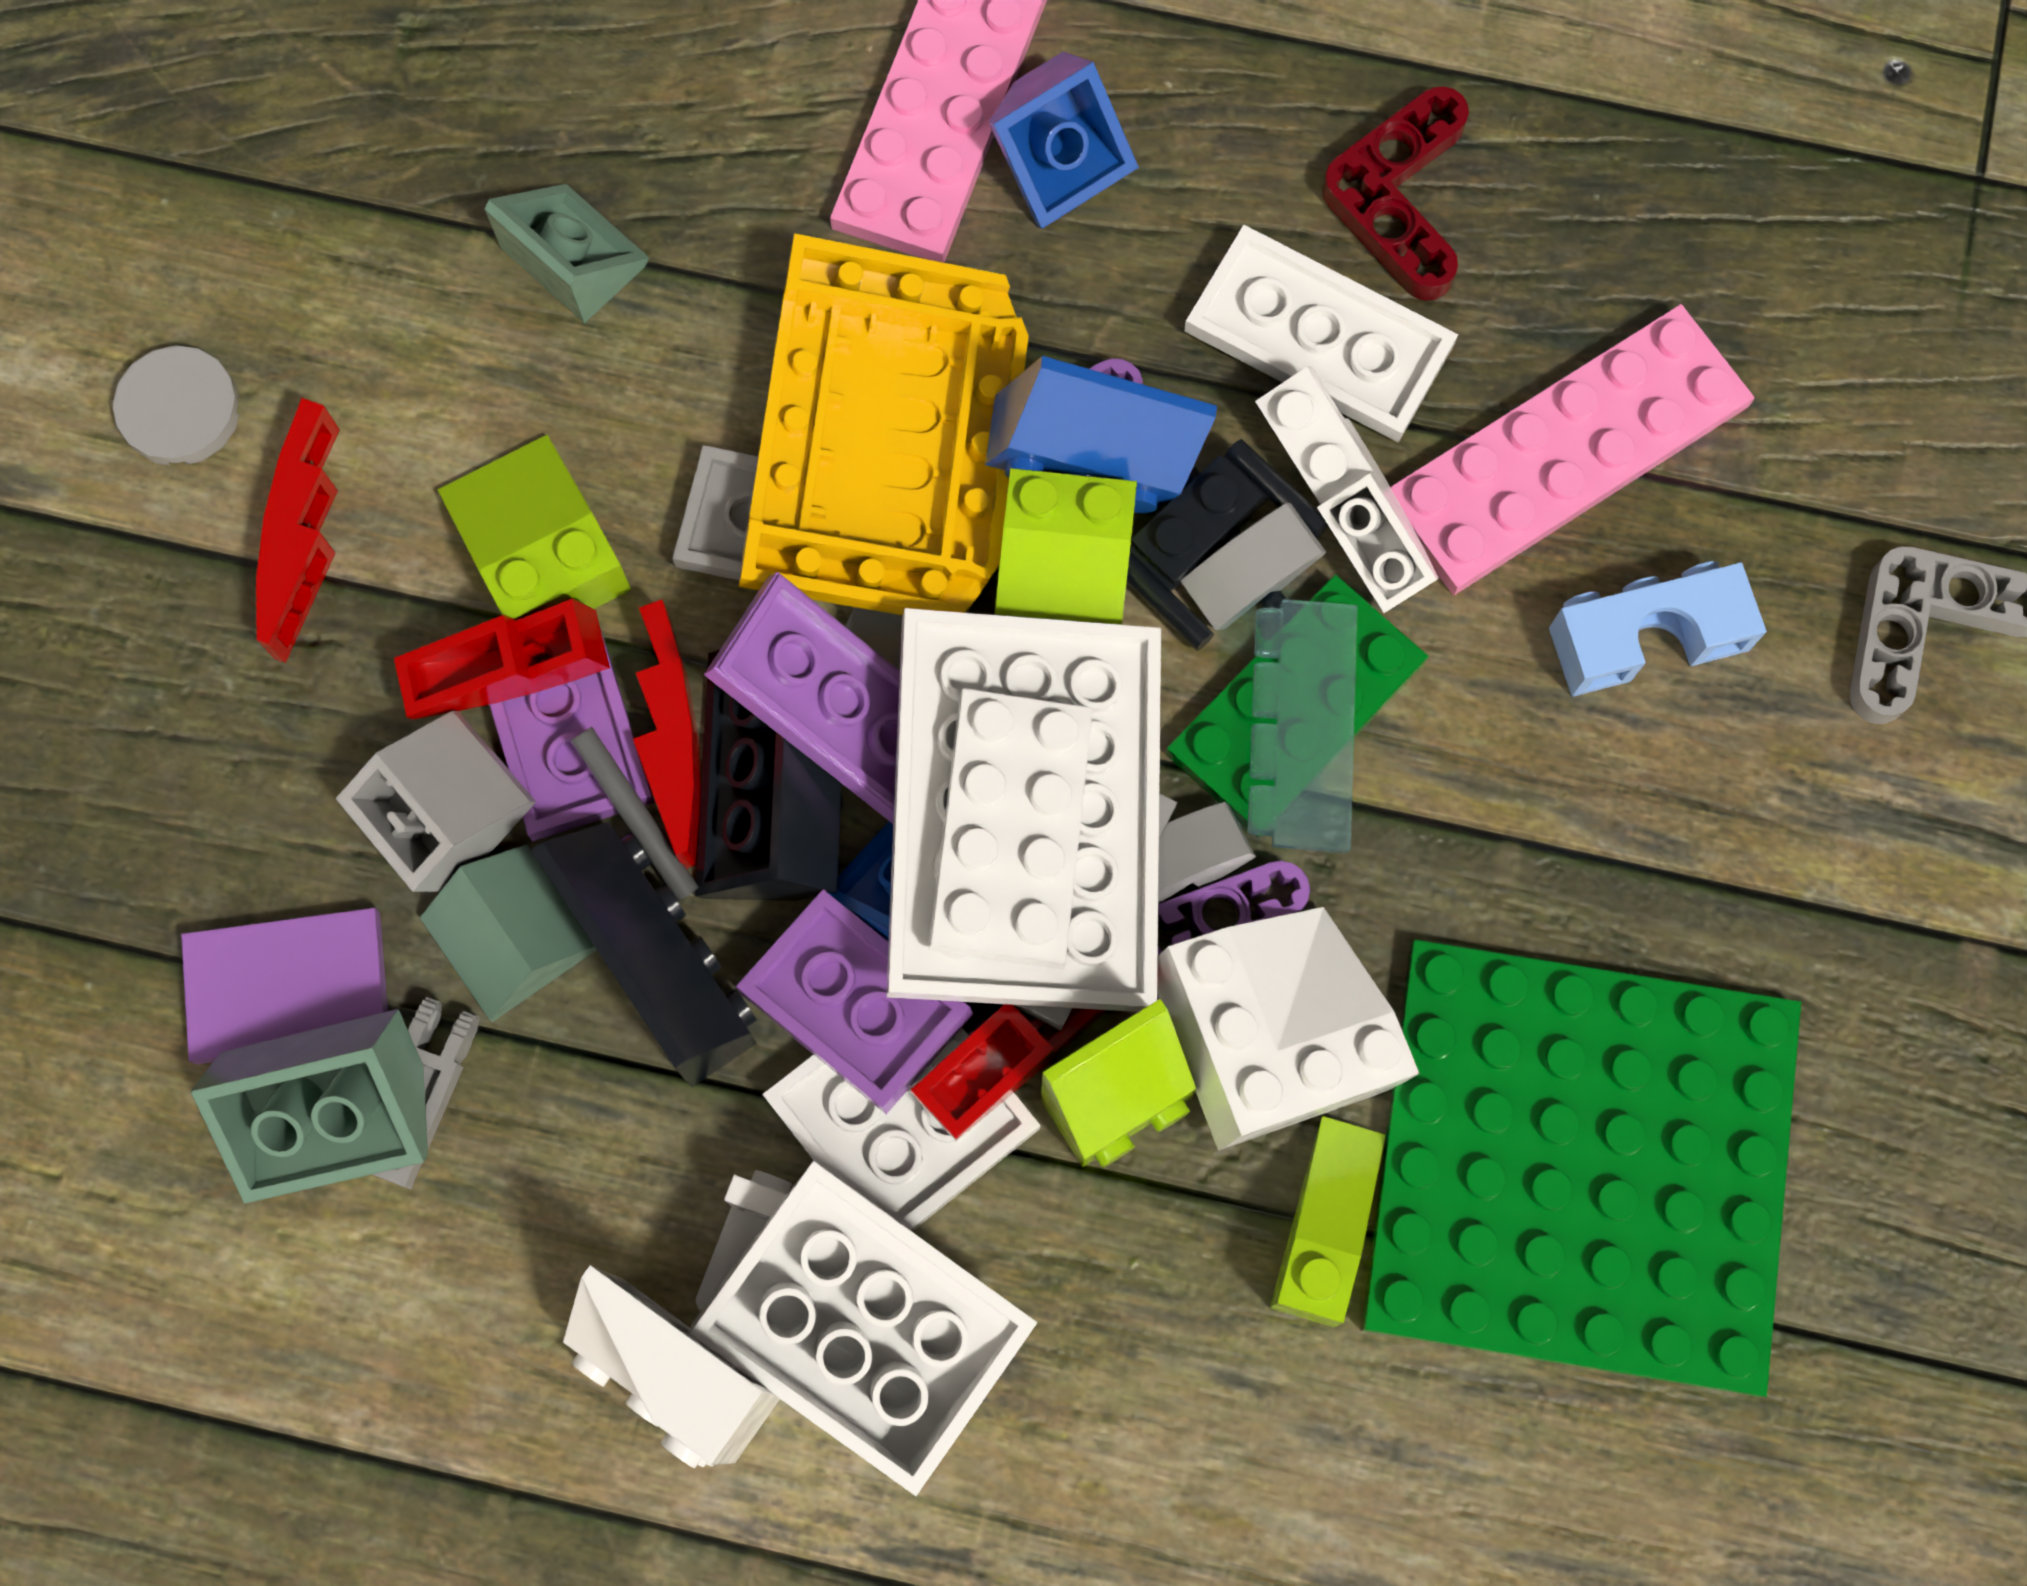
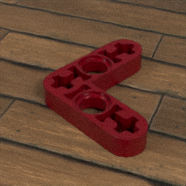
(1381, 181)

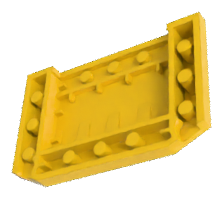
(882, 430)

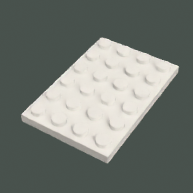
(1116, 875)

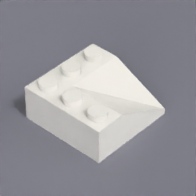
(1279, 1024)
(673, 1377)

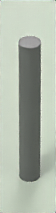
(634, 813)

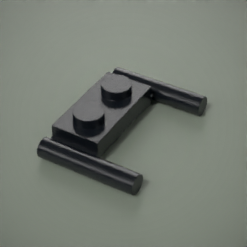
(1199, 524)

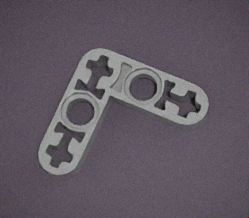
(1924, 599)

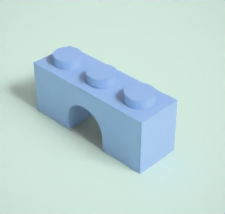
(1705, 609)

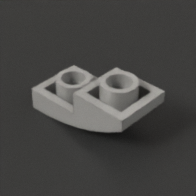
(1252, 566)
(1200, 849)

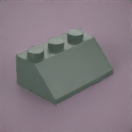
(317, 1106)

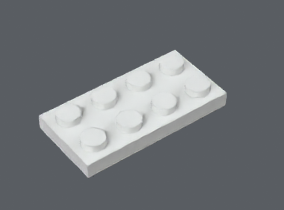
(1296, 313)
(1011, 829)

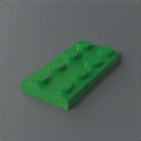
(1218, 742)

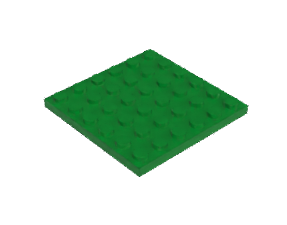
(1586, 1169)

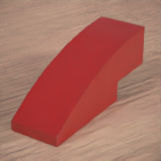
(502, 660)

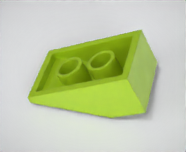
(533, 533)
(1065, 547)
(1119, 1086)

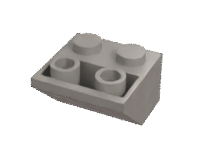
(435, 801)

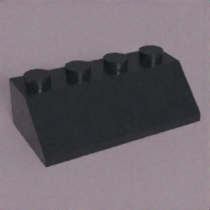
(763, 811)
(647, 950)

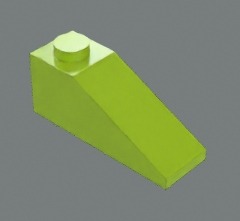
(1329, 1224)

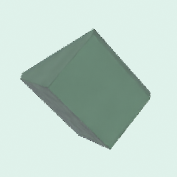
(565, 246)
(505, 929)

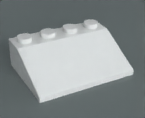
(862, 1327)

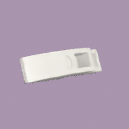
(1349, 489)

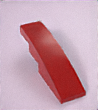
(292, 548)
(672, 751)
(994, 1065)

